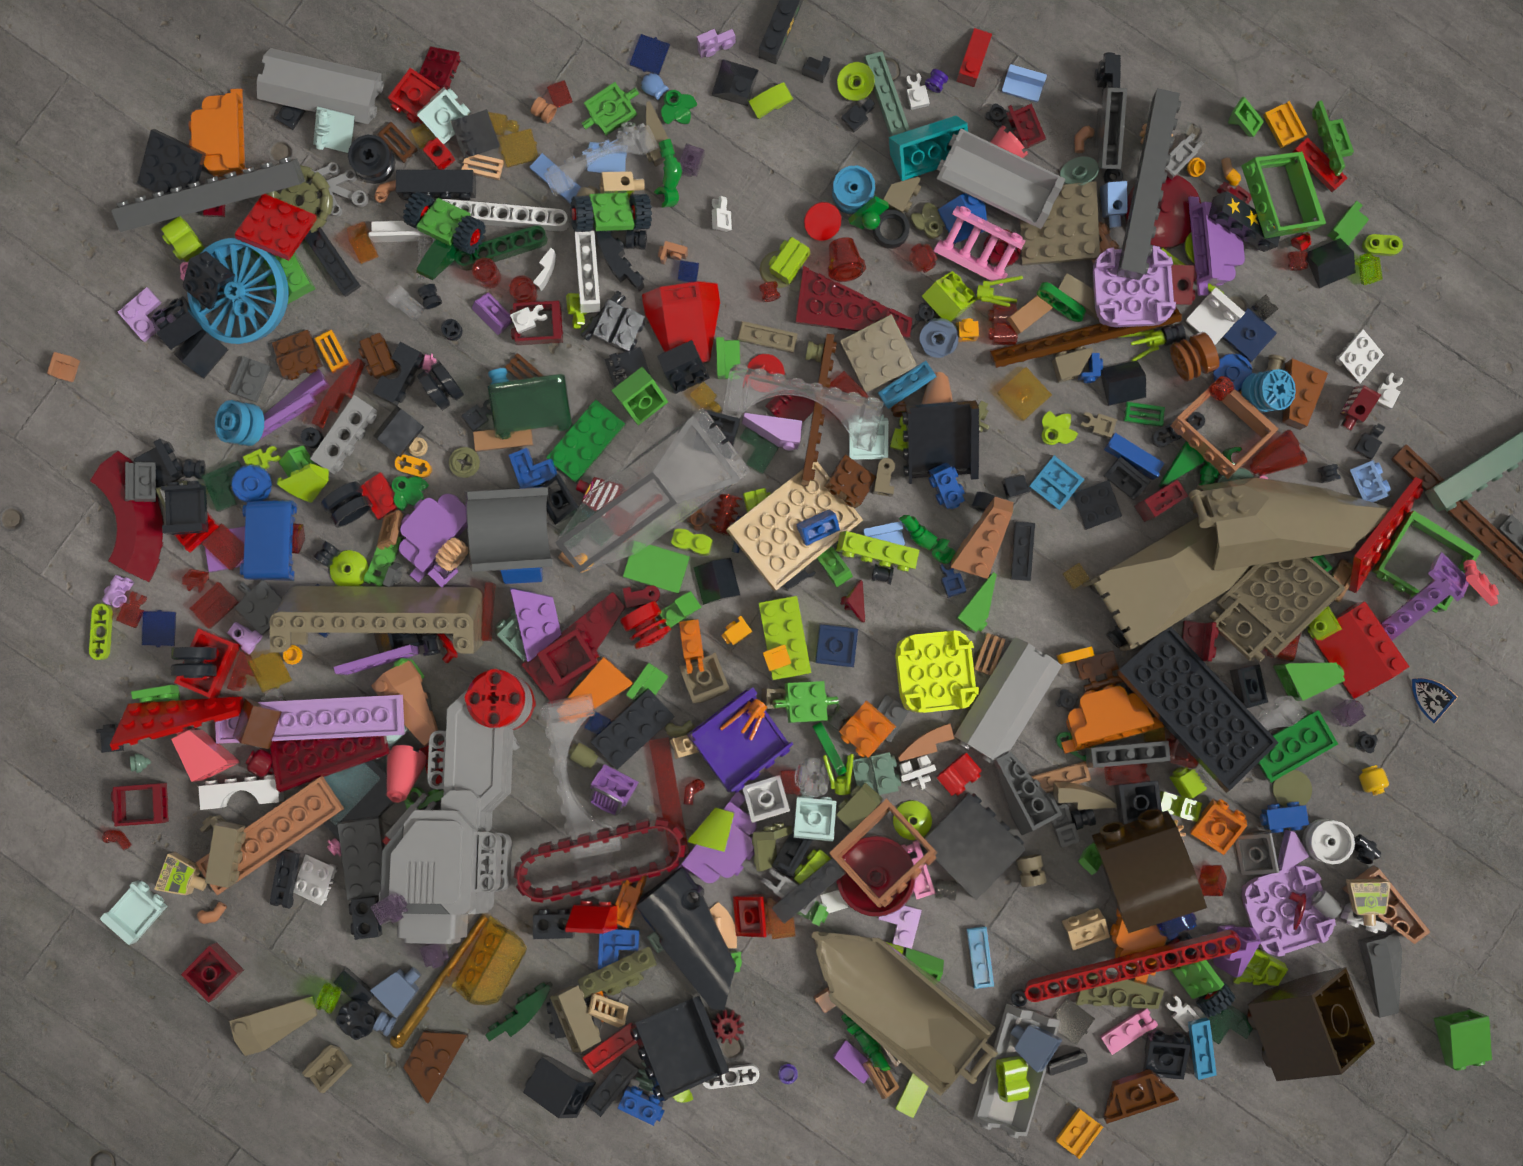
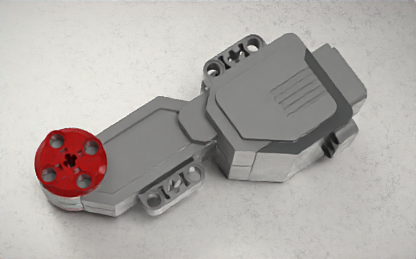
(452, 856)

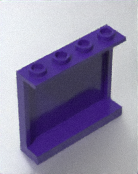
(730, 752)

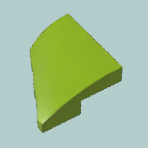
(305, 482)
(714, 830)
(1262, 970)

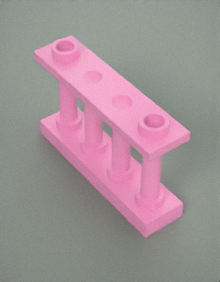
(963, 256)

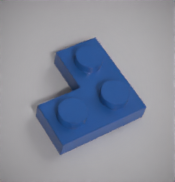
(528, 473)
(616, 940)

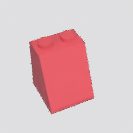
(201, 754)

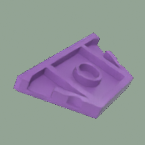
(535, 620)

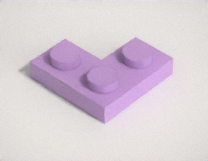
(710, 42)
(136, 313)
(907, 923)

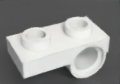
(1347, 914)

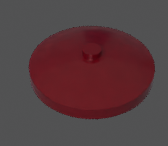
(1174, 216)
(880, 865)

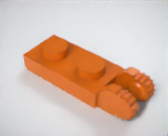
(692, 643)
(627, 900)

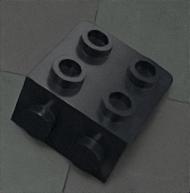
(205, 277)
(167, 465)

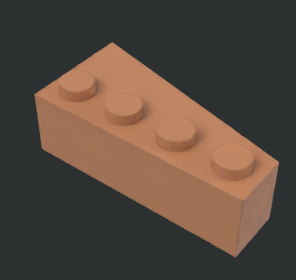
(982, 544)
(1399, 913)

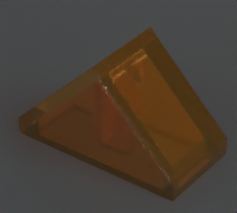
(361, 242)

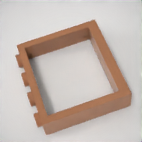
(1244, 411)
(868, 823)

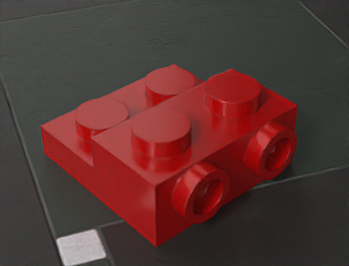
(412, 95)

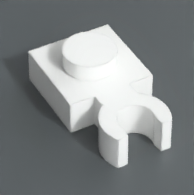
(917, 94)
(525, 319)
(1388, 392)
(1182, 1014)

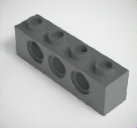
(1127, 754)

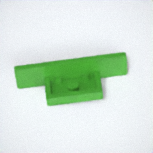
(1334, 138)

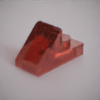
(239, 672)

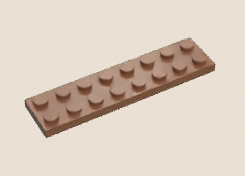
(283, 827)

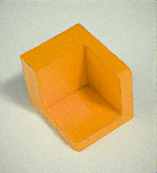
(777, 658)

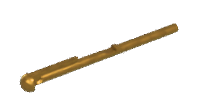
(421, 1009)

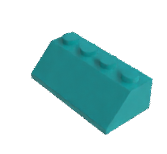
(924, 147)

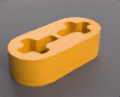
(411, 470)
(1075, 655)

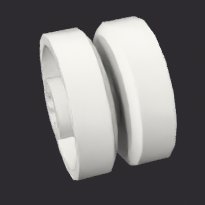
(1328, 841)

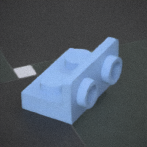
(1370, 482)

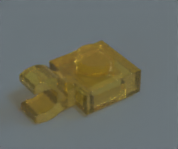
(501, 124)
(705, 397)

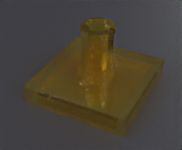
(1024, 394)

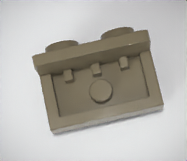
(327, 1068)

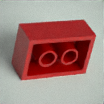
(226, 653)

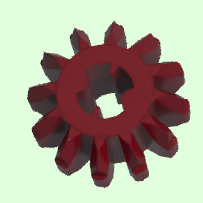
(735, 1025)

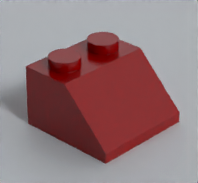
(592, 917)

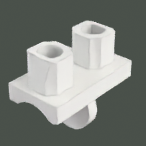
(908, 773)

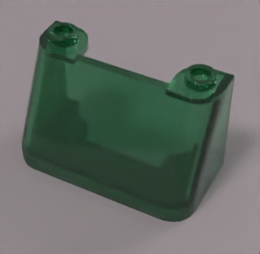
(529, 405)

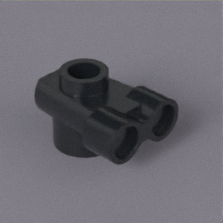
(1366, 849)

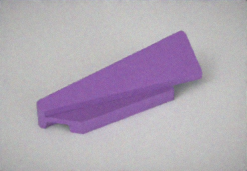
(295, 402)

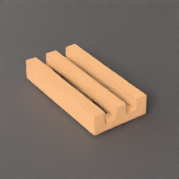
(467, 161)

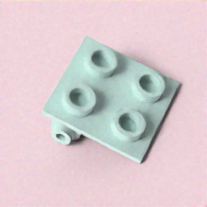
(333, 130)

